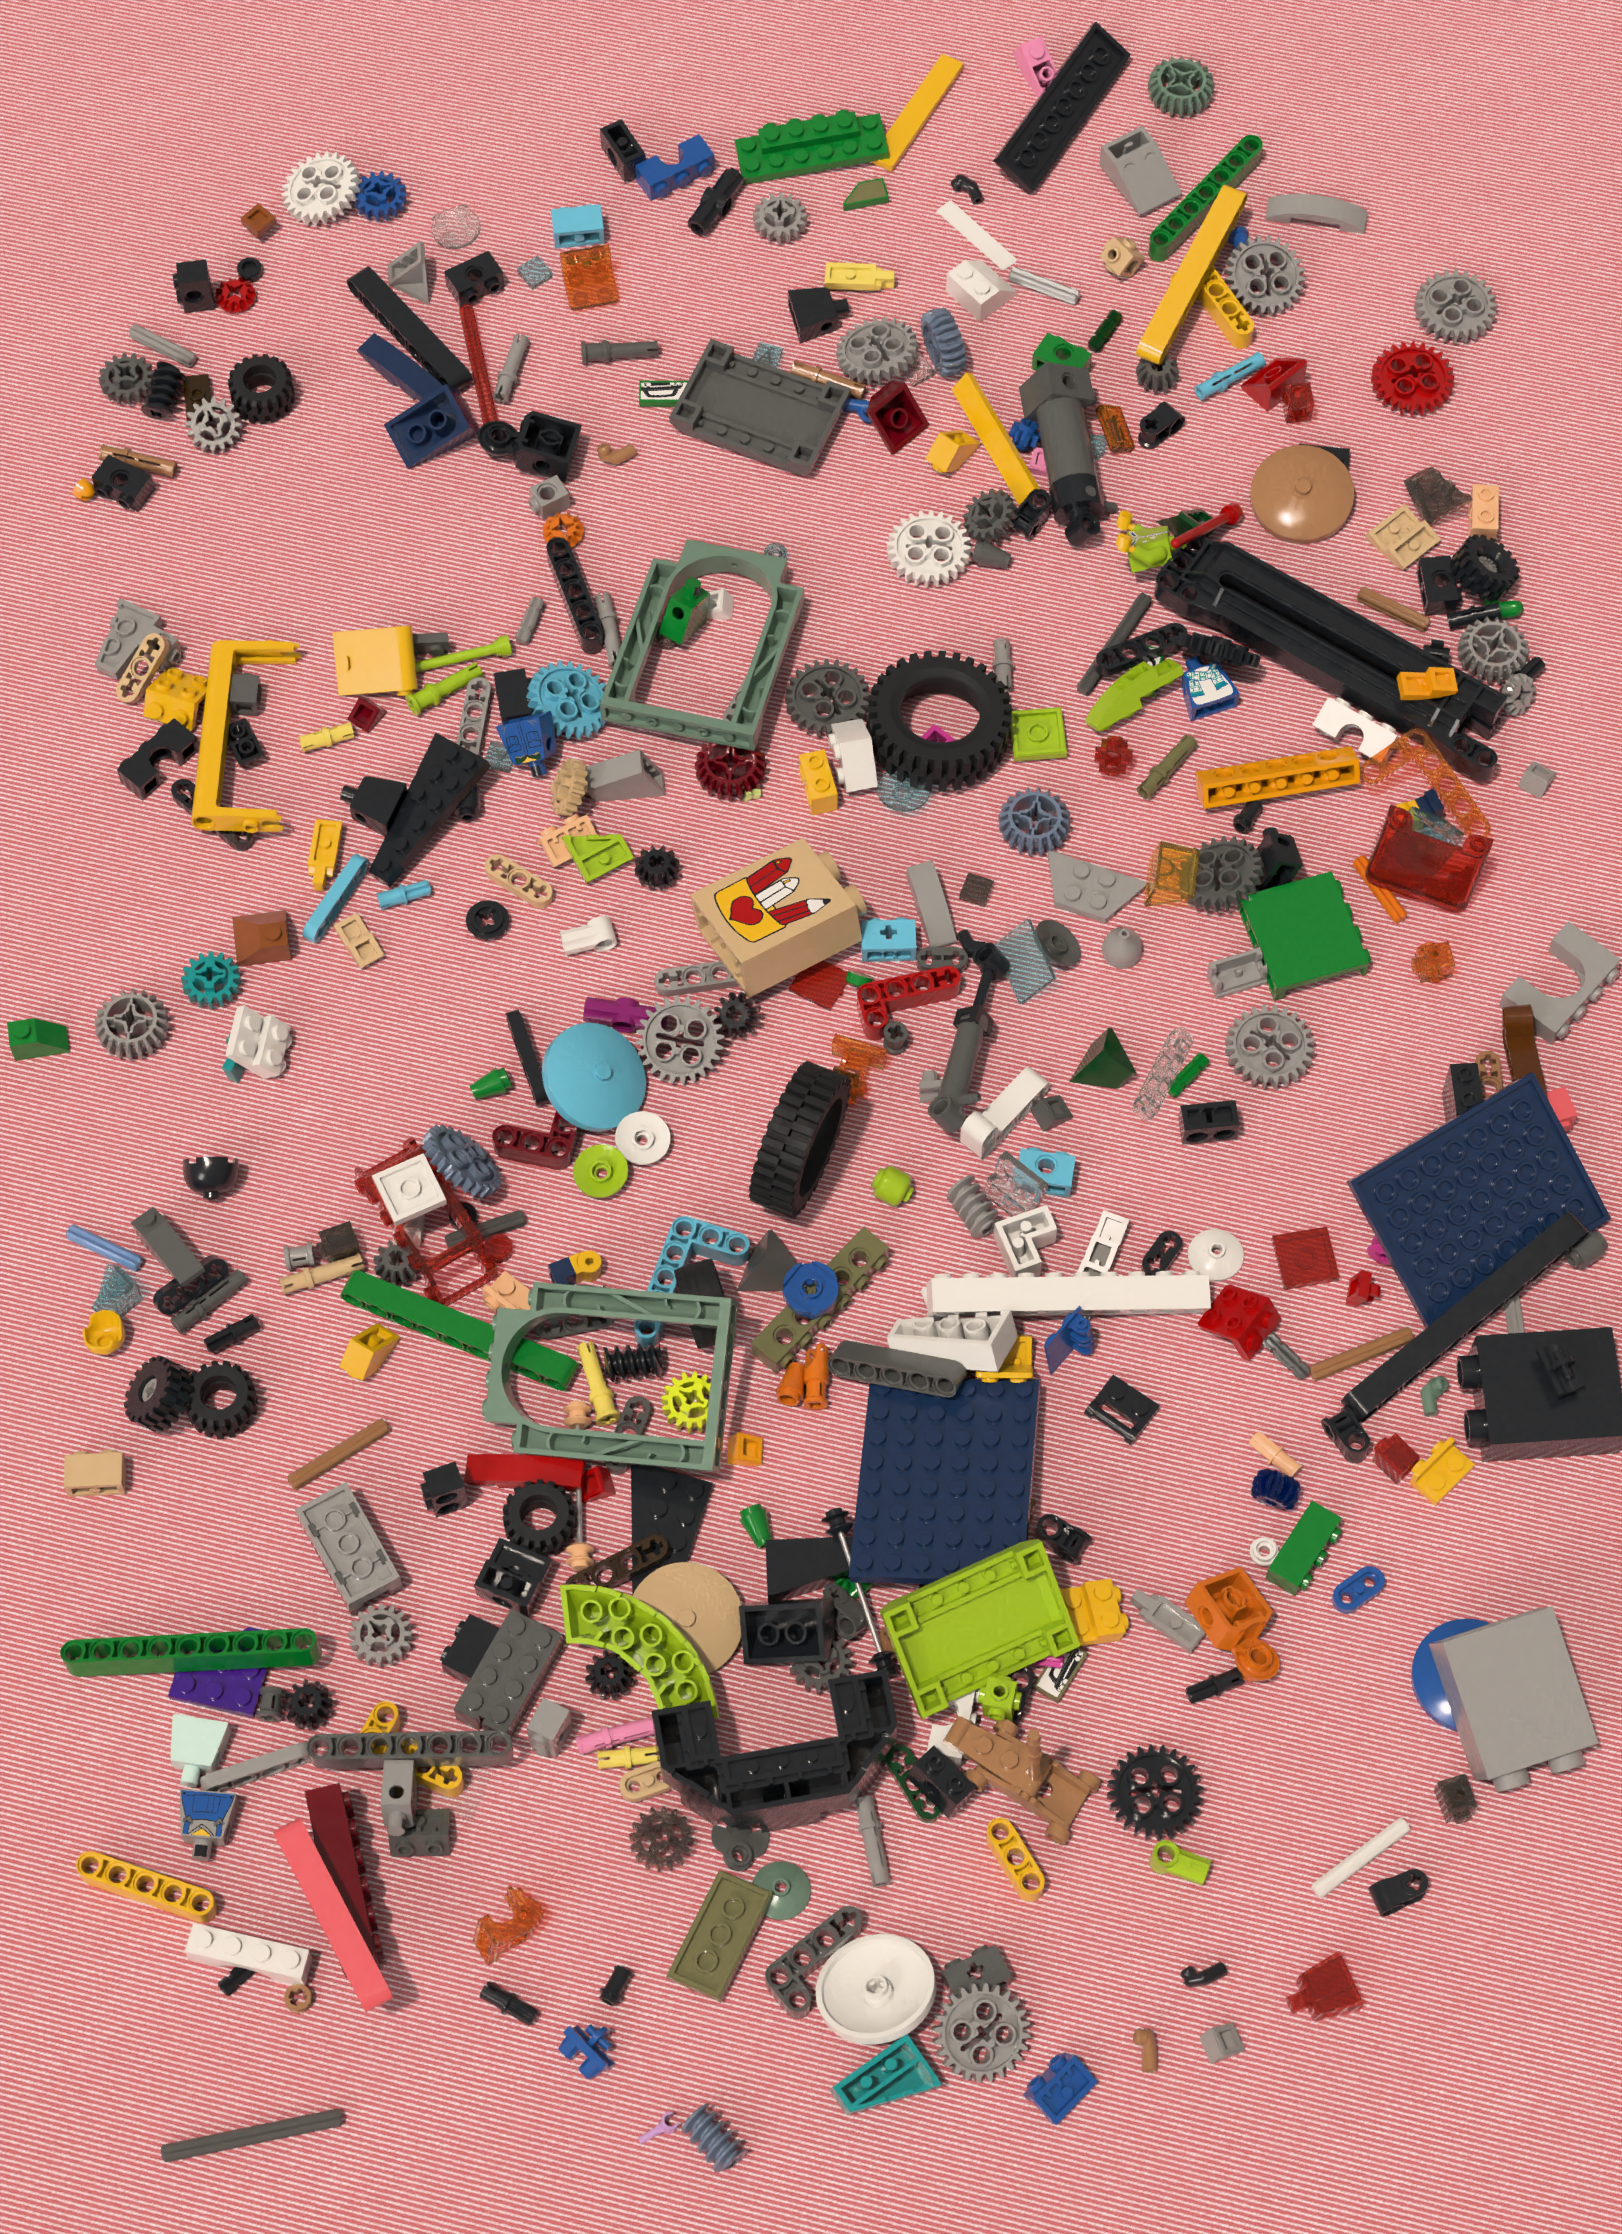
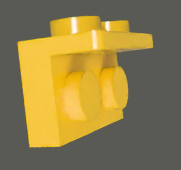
(1440, 1471)

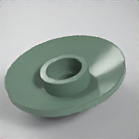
(796, 1896)

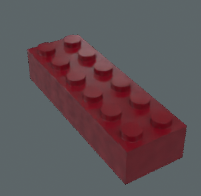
(336, 1842)

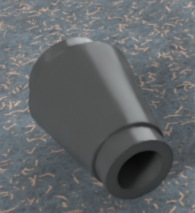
(990, 555)

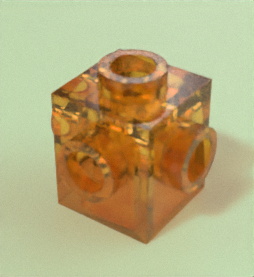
(1433, 962)

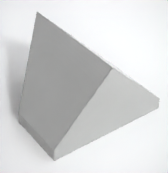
(409, 273)

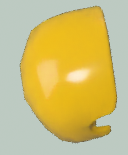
(104, 1332)

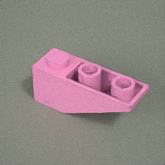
(1035, 64)

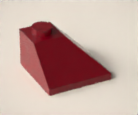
(896, 415)

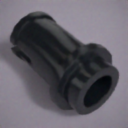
(1244, 821)
(613, 1989)

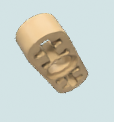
(140, 688)
(523, 892)

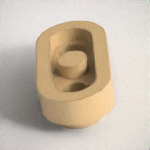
(647, 1780)

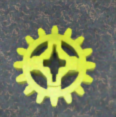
(683, 1392)

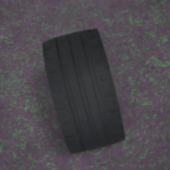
(700, 1280)

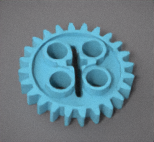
(570, 696)

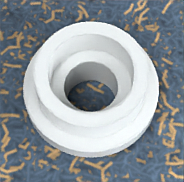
(1267, 1544)

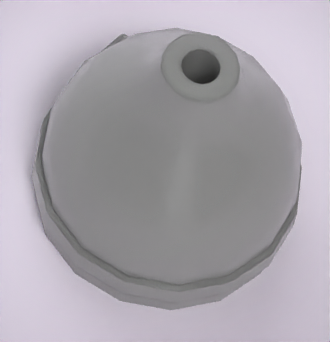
(1122, 948)

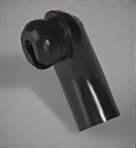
(962, 181)
(968, 943)
(1204, 1977)

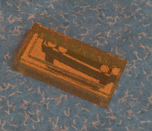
(1115, 428)

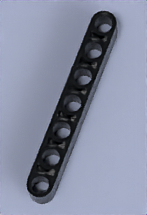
(408, 329)

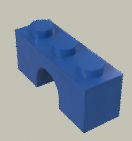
(660, 178)

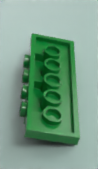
(811, 146)

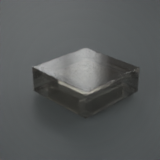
(976, 889)

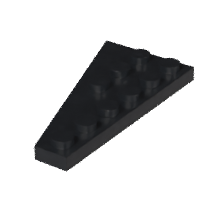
(435, 792)
(669, 1507)

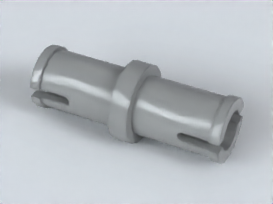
(1003, 663)

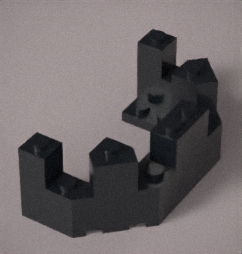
(782, 1783)

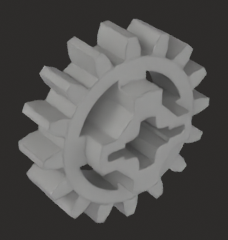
(767, 217)
(204, 429)
(372, 1643)

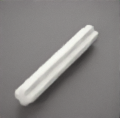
(1360, 1857)

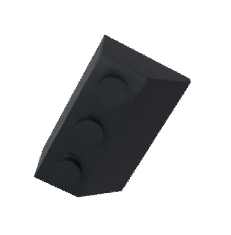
(787, 1630)

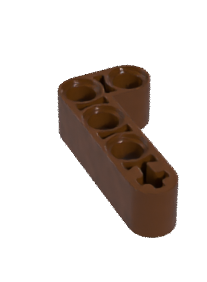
(1520, 1043)

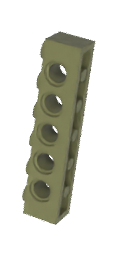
(863, 1247)

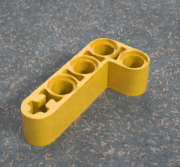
(1226, 310)
(430, 1779)

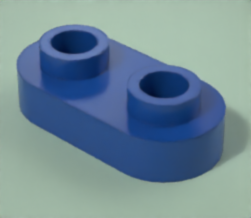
(1356, 1590)

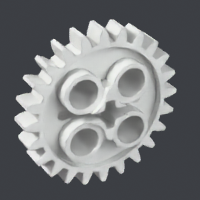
(321, 188)
(928, 548)

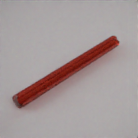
(477, 364)

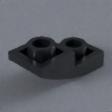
(243, 743)

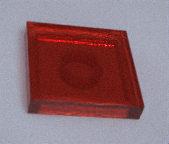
(1305, 1258)

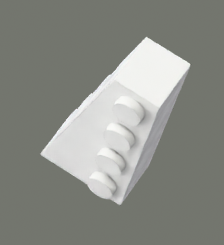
(974, 1342)

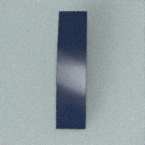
(398, 368)

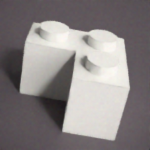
(854, 749)
(1021, 1236)

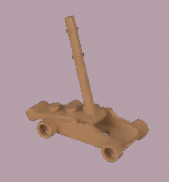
(1020, 1770)

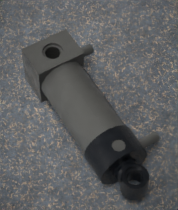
(1058, 401)

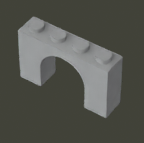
(1594, 969)

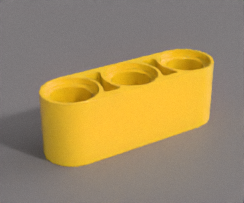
(1015, 1873)

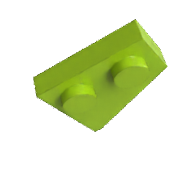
(597, 854)

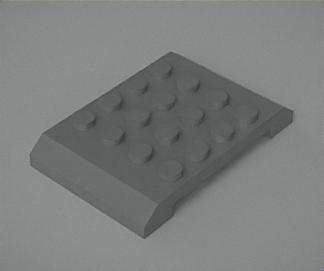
(758, 409)

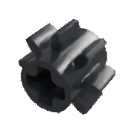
(1437, 649)

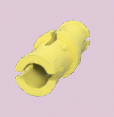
(326, 737)
(626, 1757)

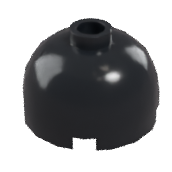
(211, 1175)

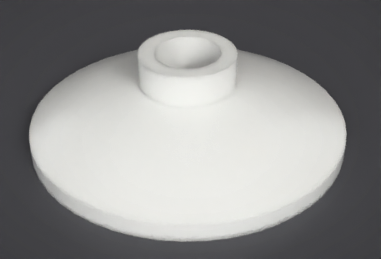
(645, 1126)
(1217, 1266)

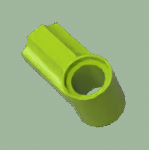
(1182, 1864)

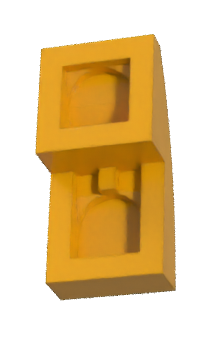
(1432, 684)

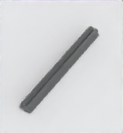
(1119, 635)

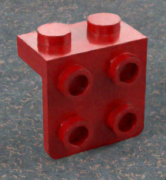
(1241, 1318)

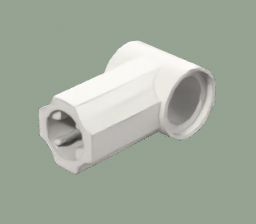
(595, 935)

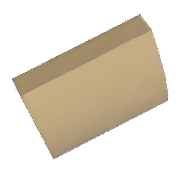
(1402, 537)

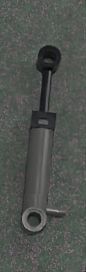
(971, 1026)

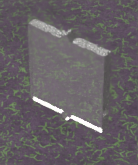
(469, 1800)

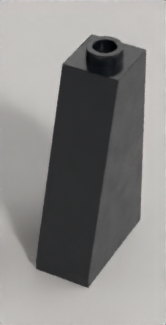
(804, 1565)

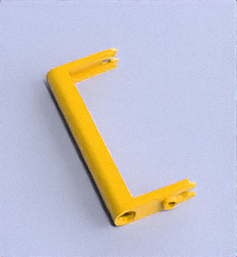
(214, 736)

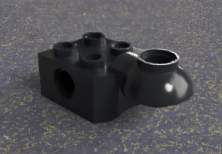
(540, 447)

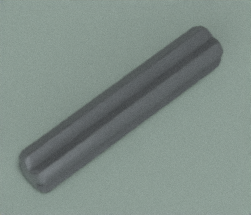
(490, 1227)

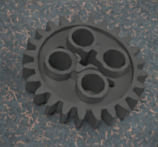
(807, 708)
(1237, 875)

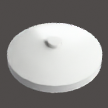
(876, 1989)

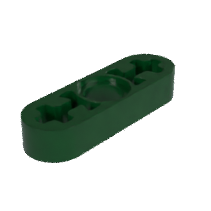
(896, 1769)

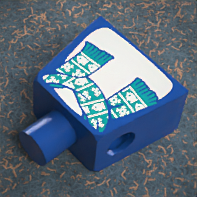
(1207, 689)

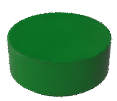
(858, 978)

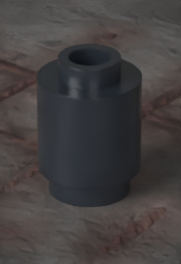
(470, 806)

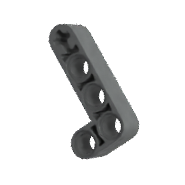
(818, 1956)

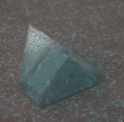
(117, 1291)

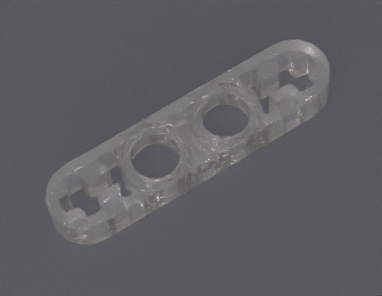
(1162, 1073)

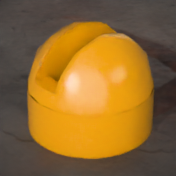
(83, 490)

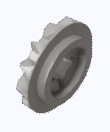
(1512, 690)

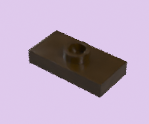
(195, 389)

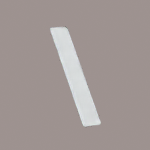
(976, 235)

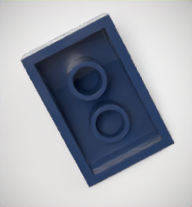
(432, 426)

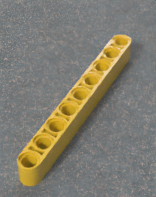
(1191, 275)

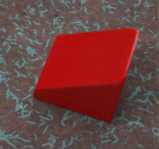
(597, 1484)

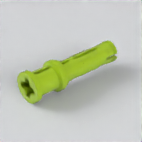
(433, 693)

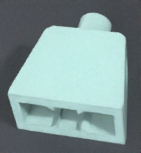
(197, 1746)

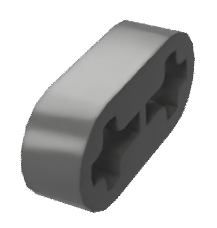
(942, 957)

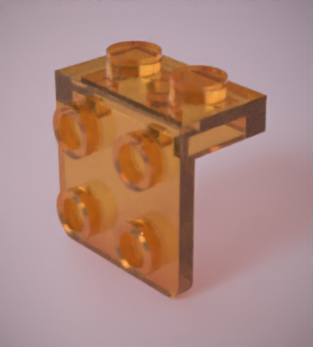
(589, 277)

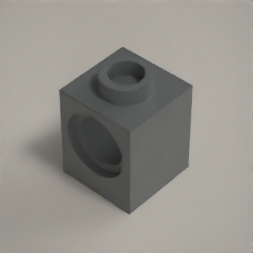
(245, 694)

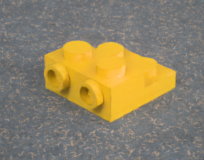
(1096, 1612)

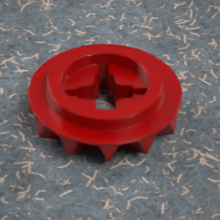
(235, 303)

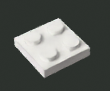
(409, 1189)

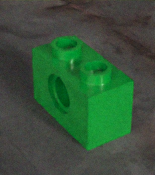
(1055, 348)

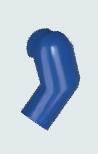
(859, 407)

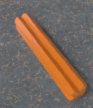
(1384, 896)

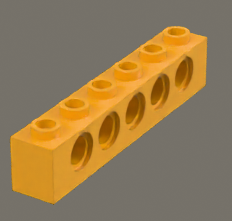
(1277, 777)

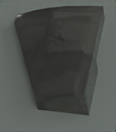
(1434, 495)

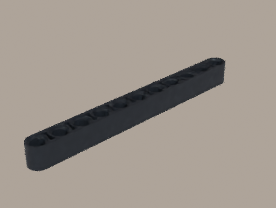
(1465, 1316)

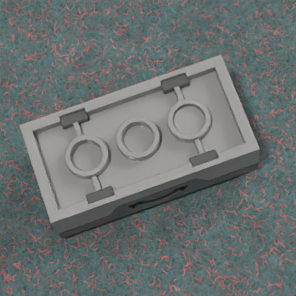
(348, 1547)

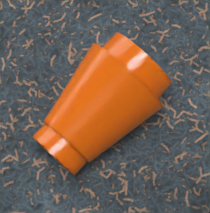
(791, 1385)

